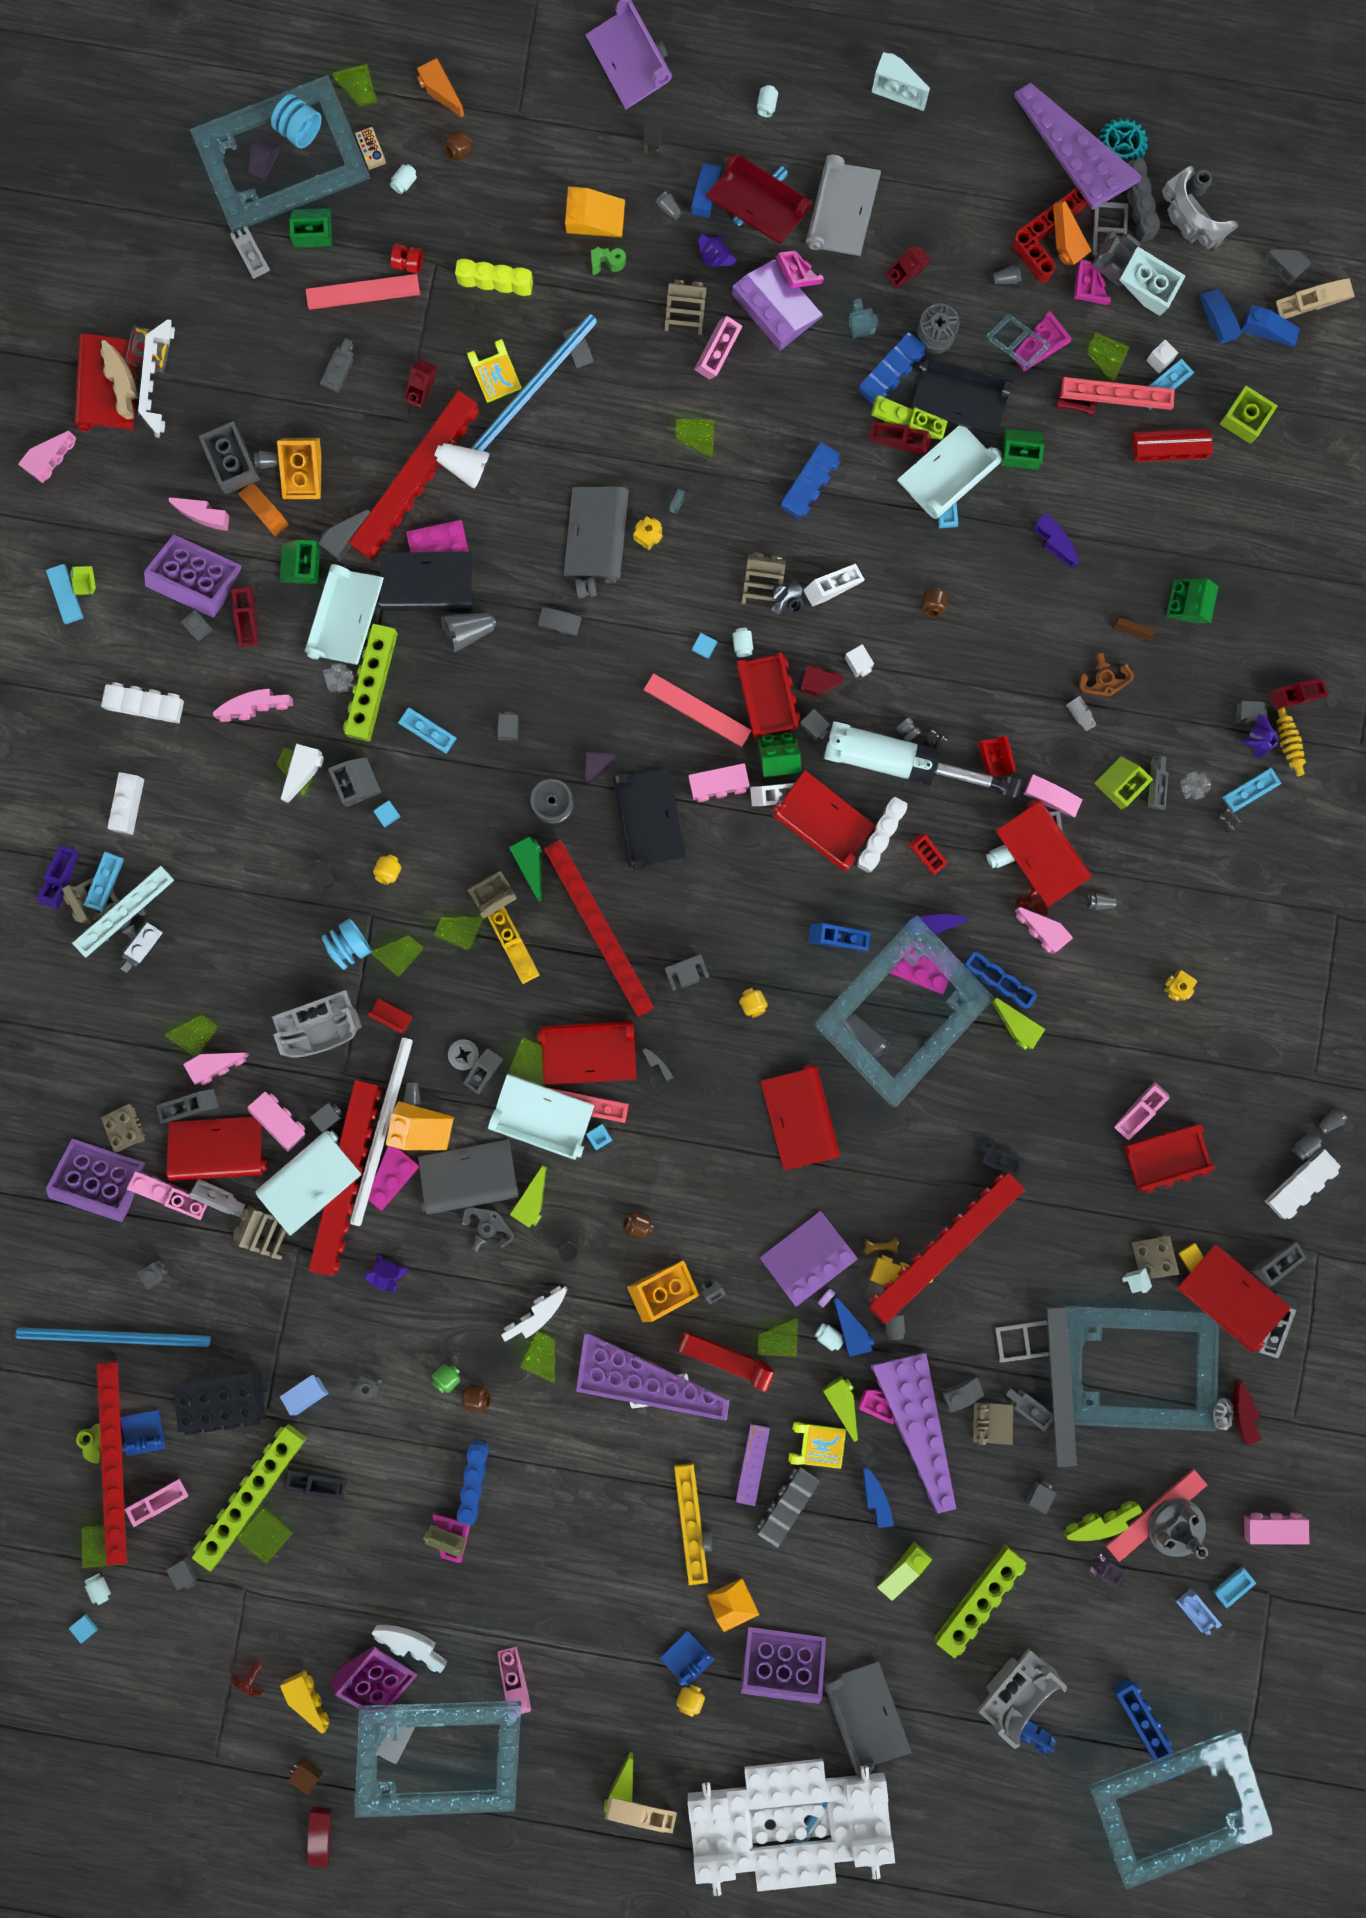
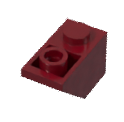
(908, 266)
(420, 383)
(818, 682)

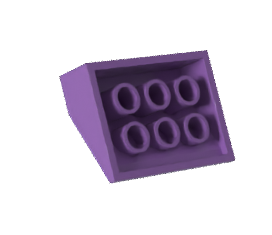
(774, 306)
(192, 575)
(94, 1180)
(808, 1258)
(783, 1665)

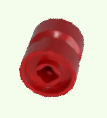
(413, 259)

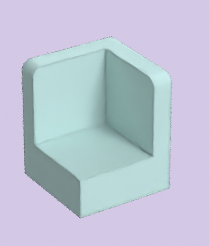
(1138, 1280)

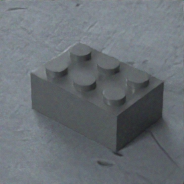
(229, 457)

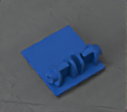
(142, 1433)
(687, 1659)

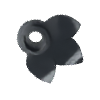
(786, 596)

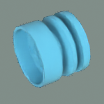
(296, 121)
(346, 944)

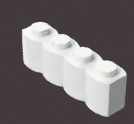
(141, 703)
(883, 831)
(1303, 1183)

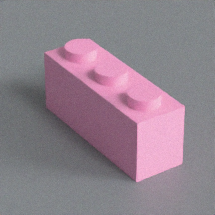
(718, 347)
(719, 782)
(277, 1121)
(1276, 1529)

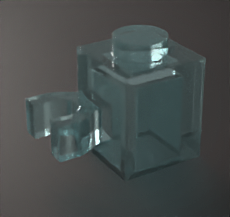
(862, 321)

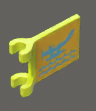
(495, 374)
(820, 1445)

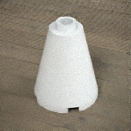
(462, 462)

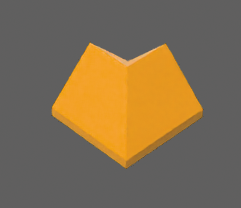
(732, 1605)

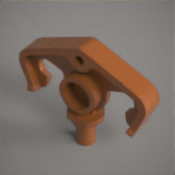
(1106, 683)

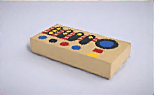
(370, 148)

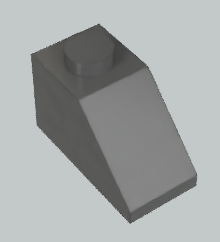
(1288, 264)
(483, 1071)
(962, 1394)

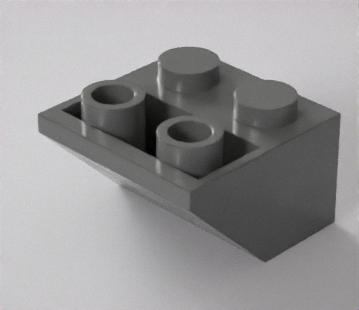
(354, 781)

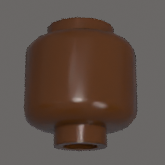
(458, 145)
(934, 602)
(638, 1225)
(476, 1398)

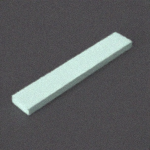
(123, 911)

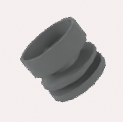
(938, 338)

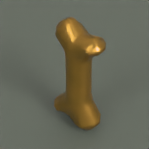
(891, 1246)

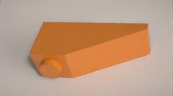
(438, 86)
(1069, 238)
(263, 509)

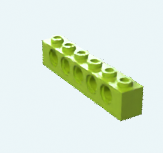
(364, 730)
(956, 1645)

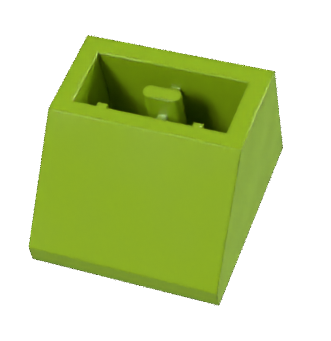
(1123, 782)

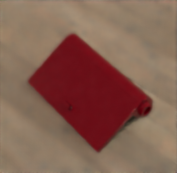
(759, 199)

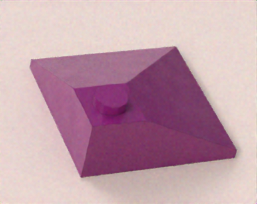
(372, 1679)

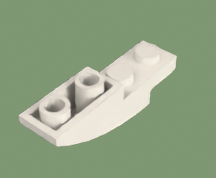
(542, 1310)
(403, 1640)

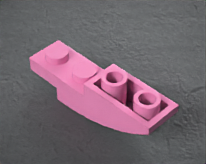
(245, 705)
(167, 1194)

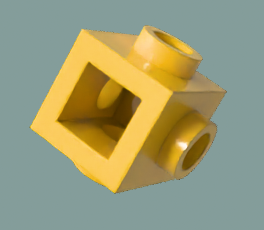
(648, 532)
(1186, 985)

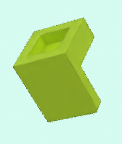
(82, 580)

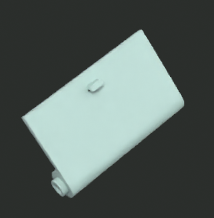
(944, 480)
(343, 615)
(544, 1123)
(298, 1187)

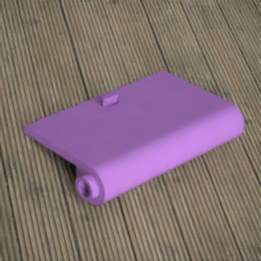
(636, 59)

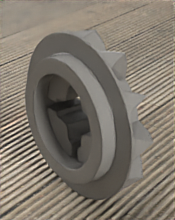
(455, 1050)
(1223, 1414)

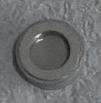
(707, 1541)

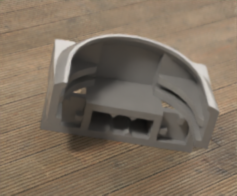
(317, 1026)
(1017, 1694)

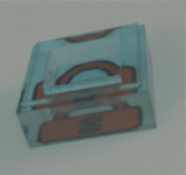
(677, 501)

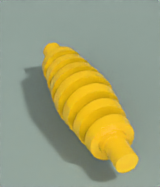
(1290, 741)

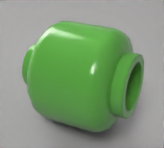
(445, 1378)

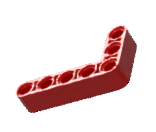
(1046, 227)
(756, 1371)

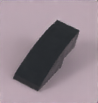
(314, 1483)

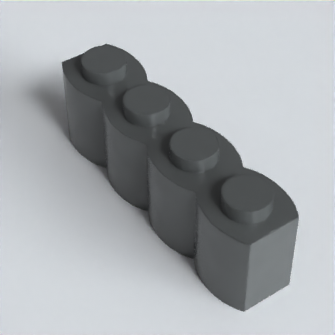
(1143, 204)
(788, 1505)

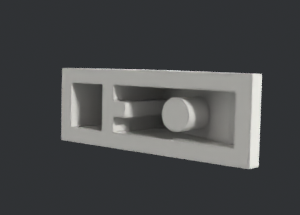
(833, 584)
(302, 768)
(769, 794)

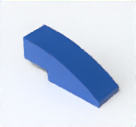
(708, 177)
(1220, 316)
(876, 1499)

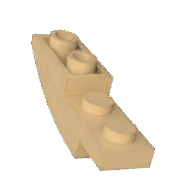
(1315, 298)
(119, 373)
(640, 1815)

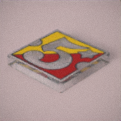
(136, 350)

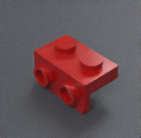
(997, 757)

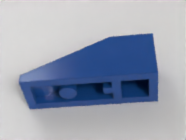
(1269, 326)
(839, 937)
(854, 1334)

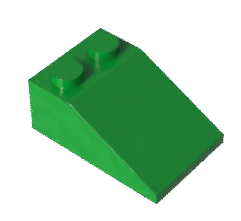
(530, 862)

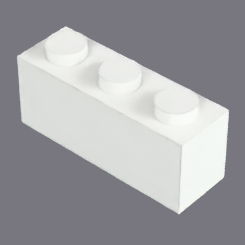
(125, 803)

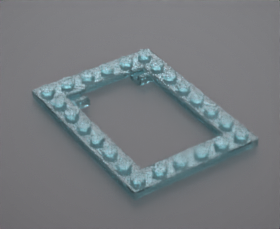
(211, 149)
(970, 991)
(1207, 1330)
(383, 1721)
(1218, 1753)

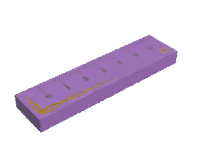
(752, 1464)

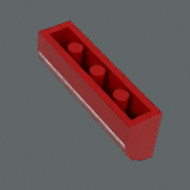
(1171, 445)

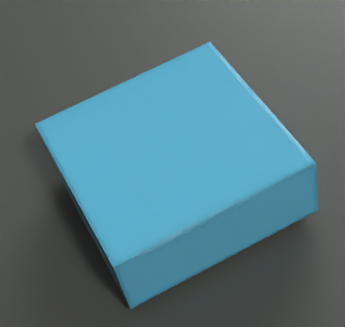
(704, 646)
(386, 813)
(599, 1137)
(83, 1628)

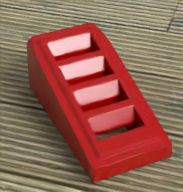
(932, 849)

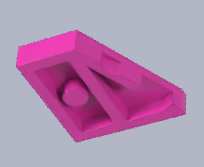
(797, 270)
(1090, 284)
(874, 1403)
(451, 1524)

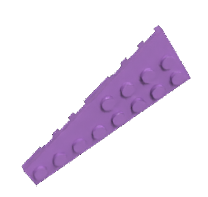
(1088, 161)
(626, 1377)
(911, 1398)

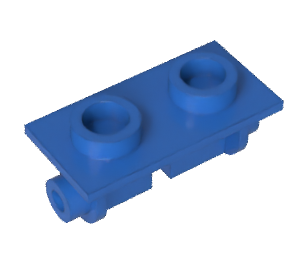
(1042, 1741)

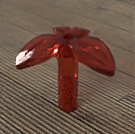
(1035, 900)
(245, 1687)

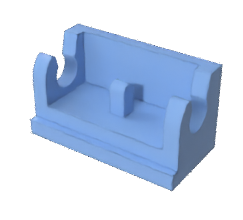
(303, 1395)
(1198, 1612)

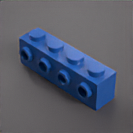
(1139, 1715)

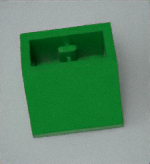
(311, 227)
(1022, 449)
(300, 562)
(1192, 600)
(779, 754)

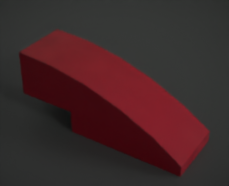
(900, 437)
(245, 616)
(1298, 694)
(1245, 1414)
(319, 1836)

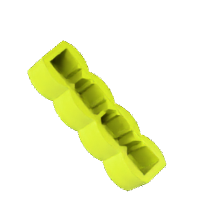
(494, 277)

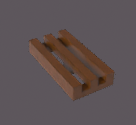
(1133, 628)

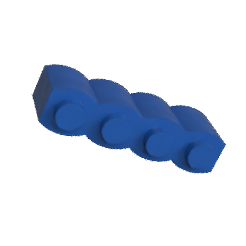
(892, 368)
(810, 480)
(1004, 984)
(473, 1485)

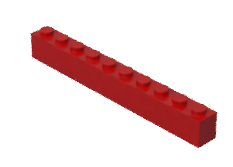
(413, 477)
(599, 928)
(336, 1213)
(945, 1248)
(111, 1462)

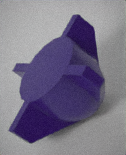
(715, 251)
(1262, 737)
(385, 1275)

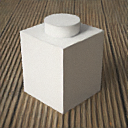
(1162, 356)
(859, 661)

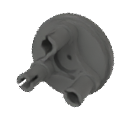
(1178, 1528)

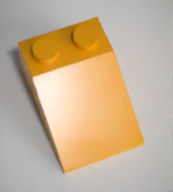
(594, 213)
(300, 467)
(418, 1128)
(663, 1292)

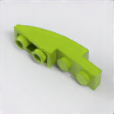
(915, 418)
(1097, 1528)

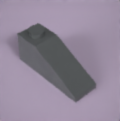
(337, 538)
(187, 1106)
(1278, 1265)
(1276, 1338)

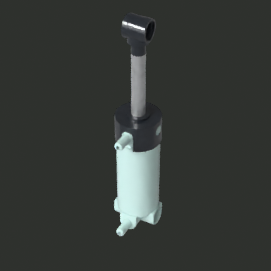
(904, 759)

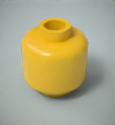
(387, 869)
(753, 1002)
(690, 1700)

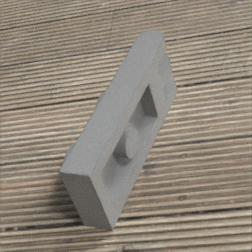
(250, 253)

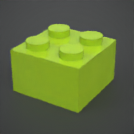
(1248, 414)

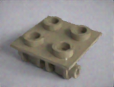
(122, 1128)
(1156, 1256)
(993, 1423)

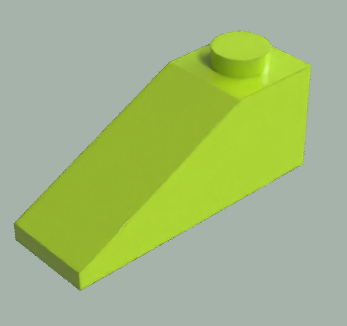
(1020, 1027)
(530, 1204)
(842, 1401)
(905, 1571)
(623, 1784)

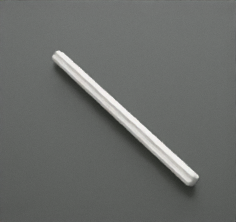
(381, 1131)

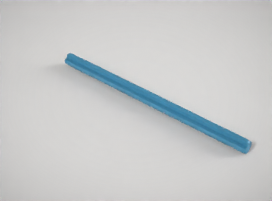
(535, 383)
(113, 1337)

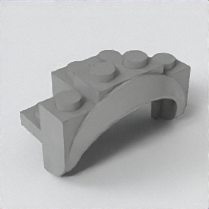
(1190, 216)

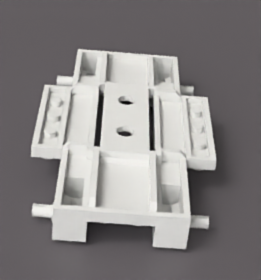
(733, 1819)

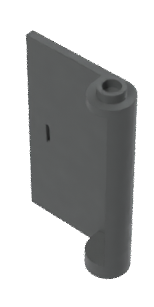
(599, 543)
(459, 1183)
(859, 1711)

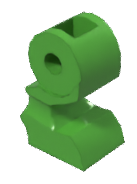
(615, 259)

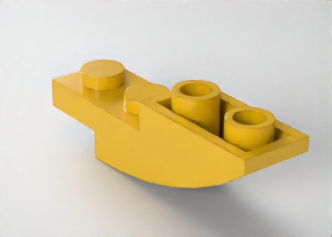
(513, 945)

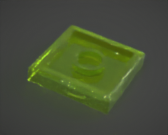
(265, 1535)

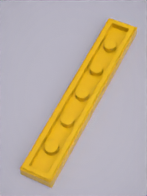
(691, 1524)

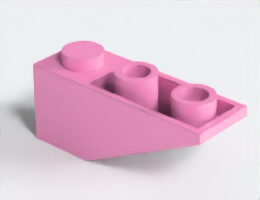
(44, 457)
(1048, 931)
(208, 1065)
(513, 1678)

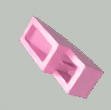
(202, 513)
(1052, 795)
(1142, 1111)
(156, 1502)

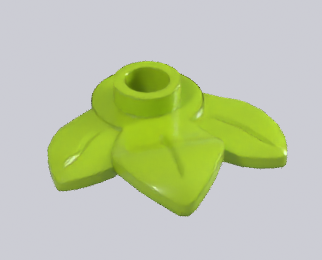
(92, 1449)

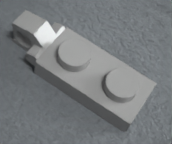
(216, 1198)

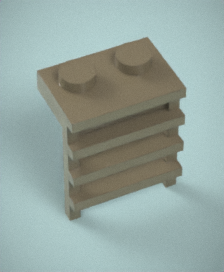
(688, 293)
(765, 567)
(492, 894)
(76, 897)
(250, 1229)

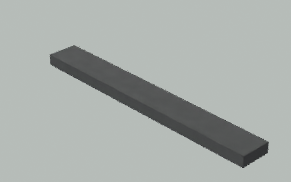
(1061, 1387)

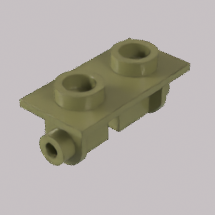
(445, 1541)

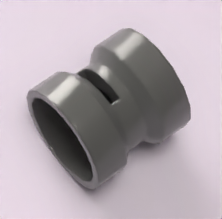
(581, 588)
(908, 730)

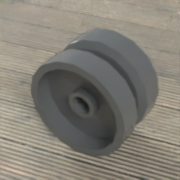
(554, 790)

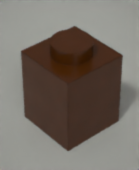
(304, 1776)

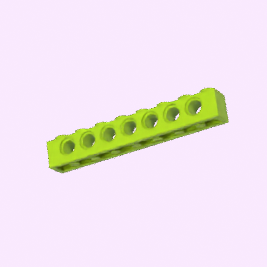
(210, 1557)

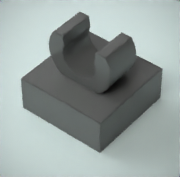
(714, 1292)

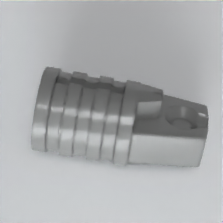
(1081, 713)

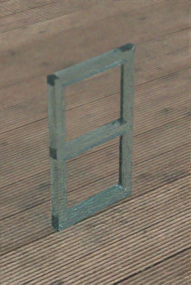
(1008, 350)

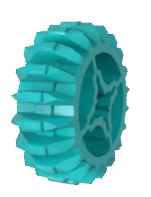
(1122, 132)

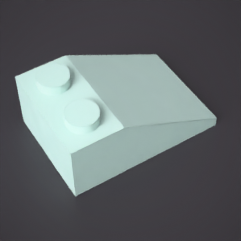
(899, 82)
(1151, 281)

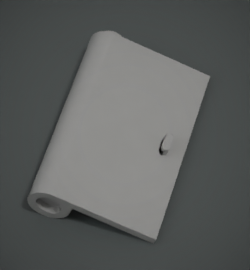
(836, 216)

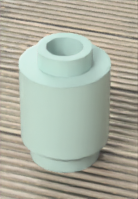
(767, 101)
(403, 178)
(743, 642)
(999, 857)
(829, 1337)
(97, 1589)

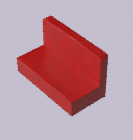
(390, 1016)

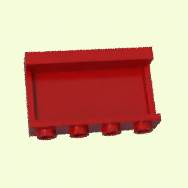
(768, 695)
(1168, 1158)

